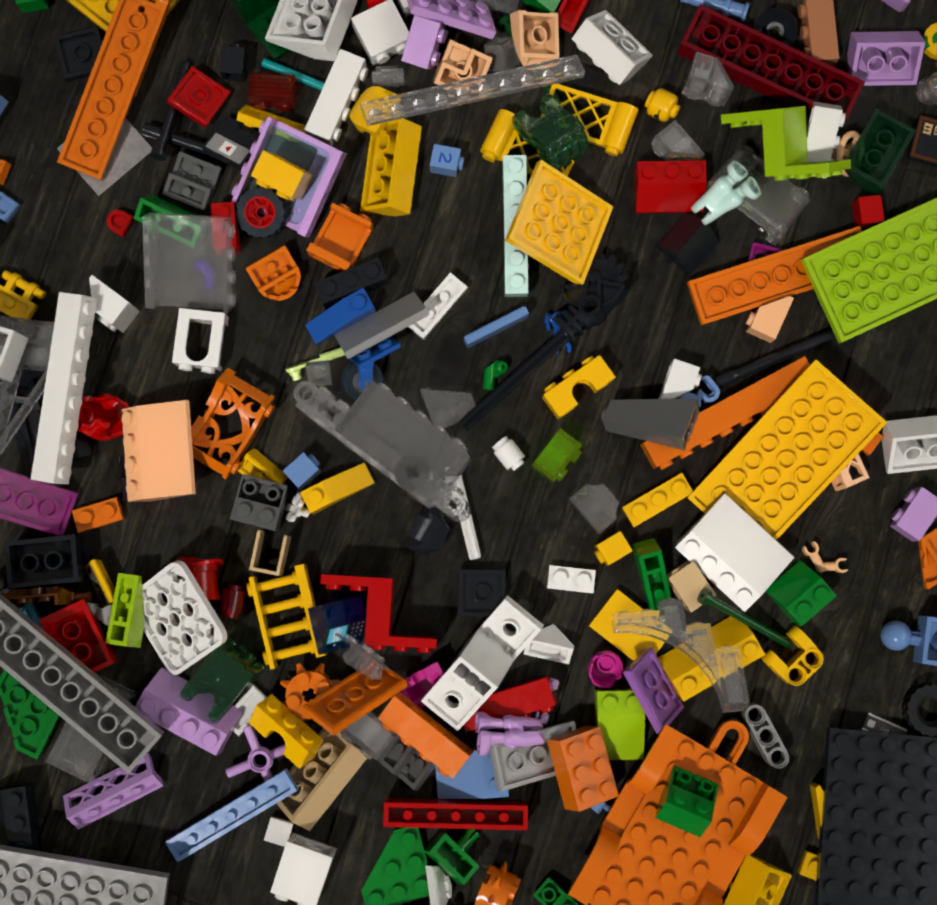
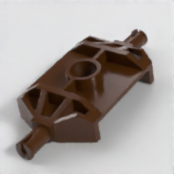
(55, 593)

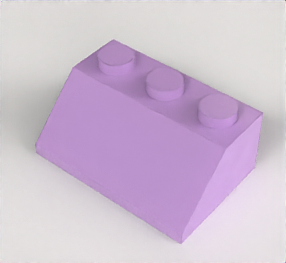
(885, 57)

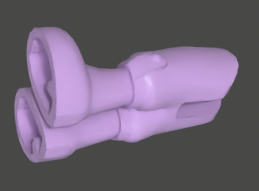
(518, 732)

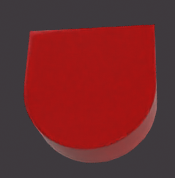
(119, 222)

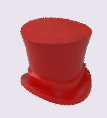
(205, 574)

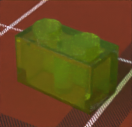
(557, 455)

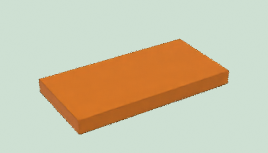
(352, 699)

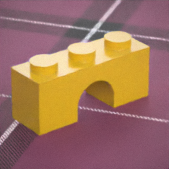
(593, 373)
(299, 738)

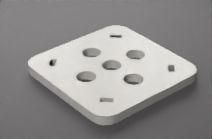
(173, 645)

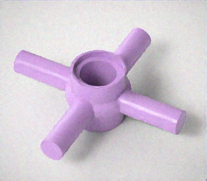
(256, 749)

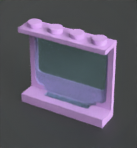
(304, 152)

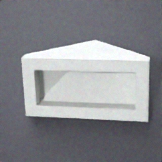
(550, 645)

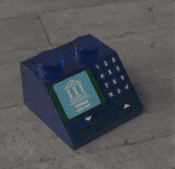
(338, 617)

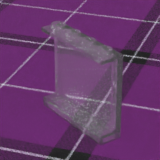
(188, 261)

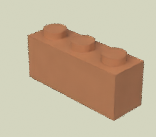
(819, 30)

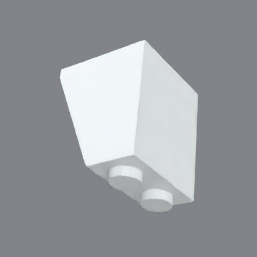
(302, 870)

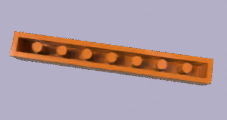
(728, 413)

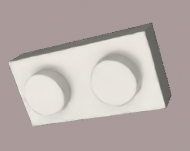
(571, 579)

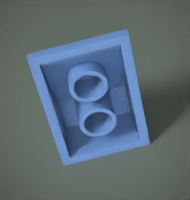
(472, 781)

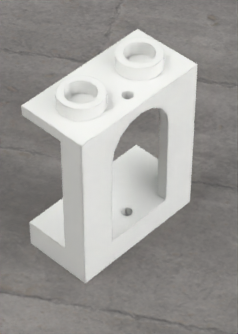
(212, 360)

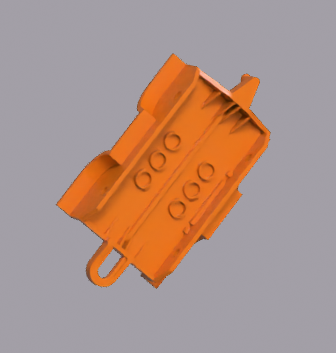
(659, 864)

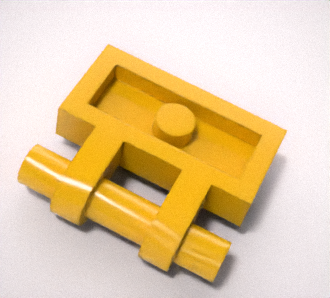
(17, 305)

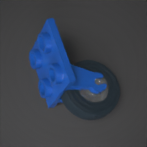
(363, 370)

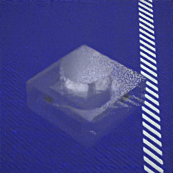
(319, 373)

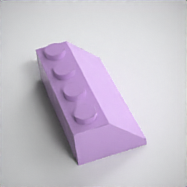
(185, 718)

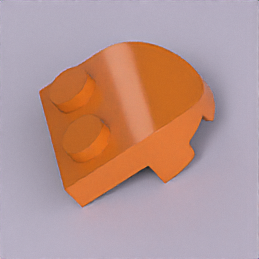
(275, 274)

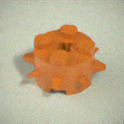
(303, 682)
(498, 887)

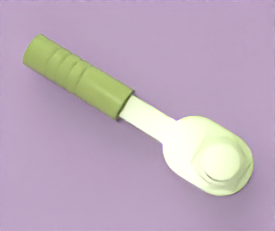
(294, 370)

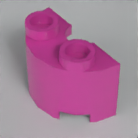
(421, 682)

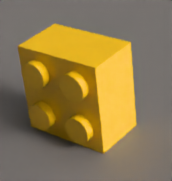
(282, 175)

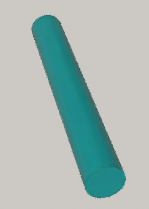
(283, 70)

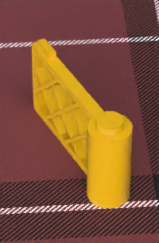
(617, 123)
(501, 139)

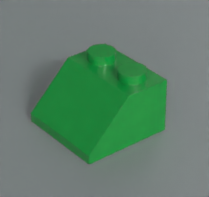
(800, 593)

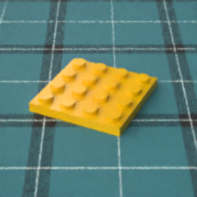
(559, 223)

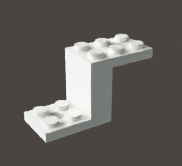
(482, 663)

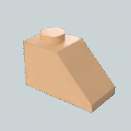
(768, 319)

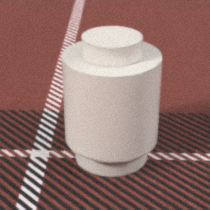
(508, 453)

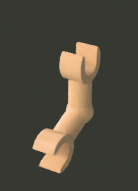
(821, 566)

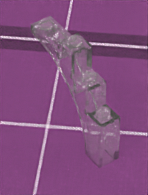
(720, 665)

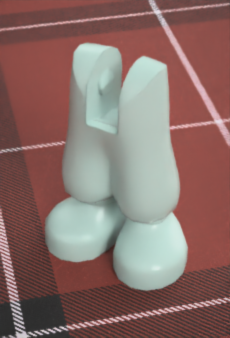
(723, 197)

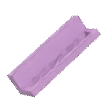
(112, 796)

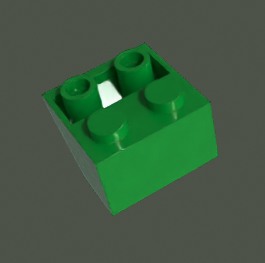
(687, 801)

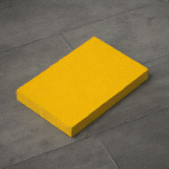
(628, 643)

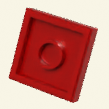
(198, 97)

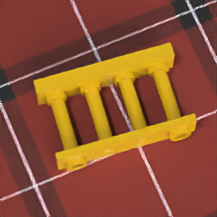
(304, 600)

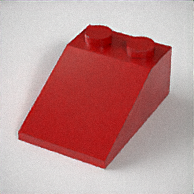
(80, 634)

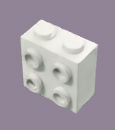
(381, 32)

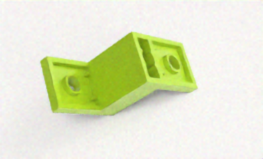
(786, 143)

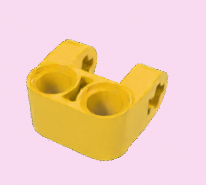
(798, 661)

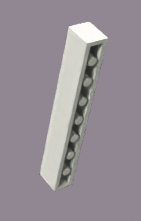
(63, 388)

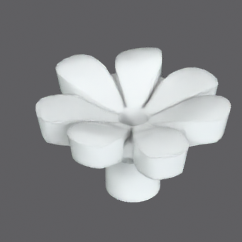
(296, 509)

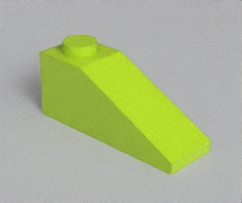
(127, 612)

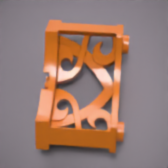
(224, 392)

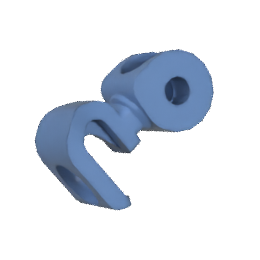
(701, 396)

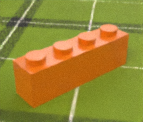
(425, 735)

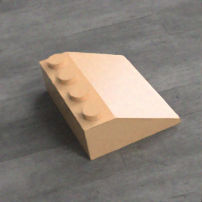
(158, 451)

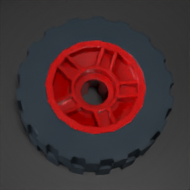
(251, 204)

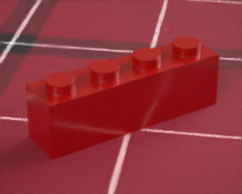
(518, 701)

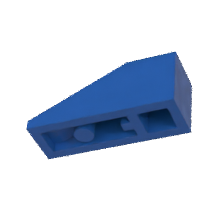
(340, 316)

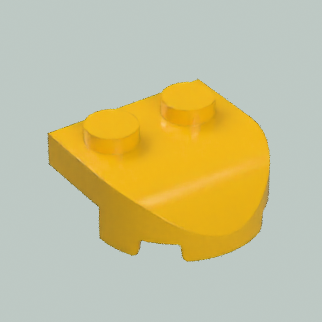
(356, 114)

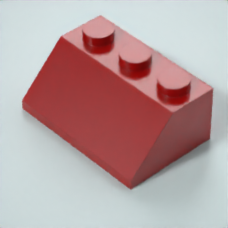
(668, 185)

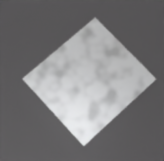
(127, 153)

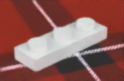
(439, 304)

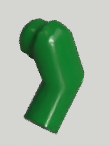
(492, 372)

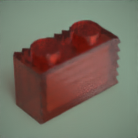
(272, 91)

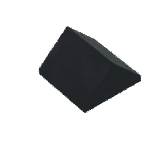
(688, 243)

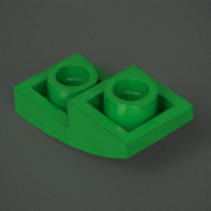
(552, 894)

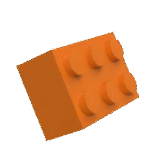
(582, 768)

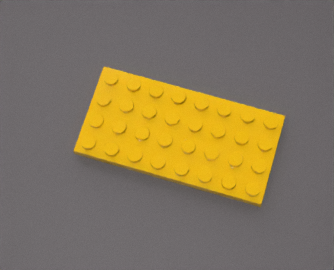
(792, 451)

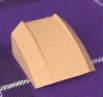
(535, 36)

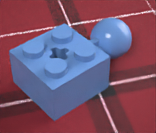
(898, 636)

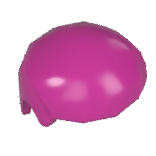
(605, 668)

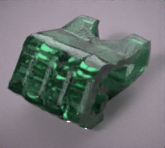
(556, 134)
(224, 676)

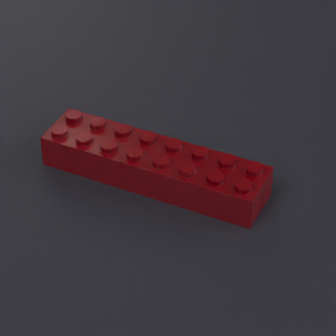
(768, 63)

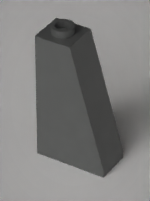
(653, 420)

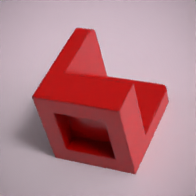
(868, 211)

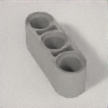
(773, 743)

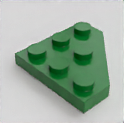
(27, 716)
(399, 871)

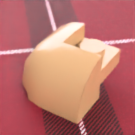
(460, 64)

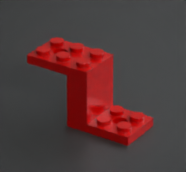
(380, 613)

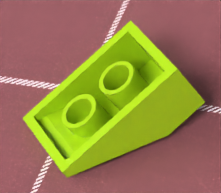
(621, 723)

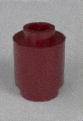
(232, 601)

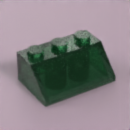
(878, 151)

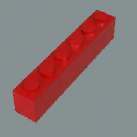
(455, 814)

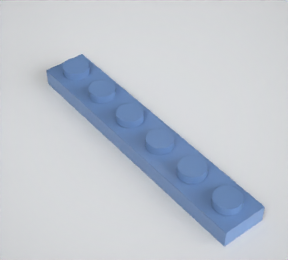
(232, 815)

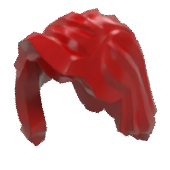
(101, 417)

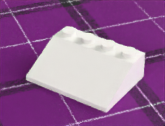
(311, 26)
(734, 552)

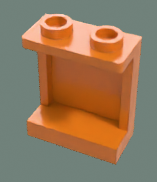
(341, 238)

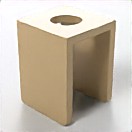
(257, 551)
(687, 583)

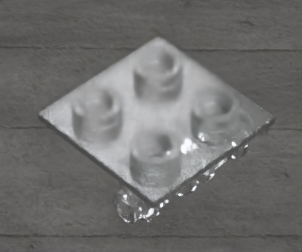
(363, 658)

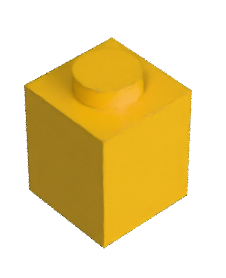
(612, 549)

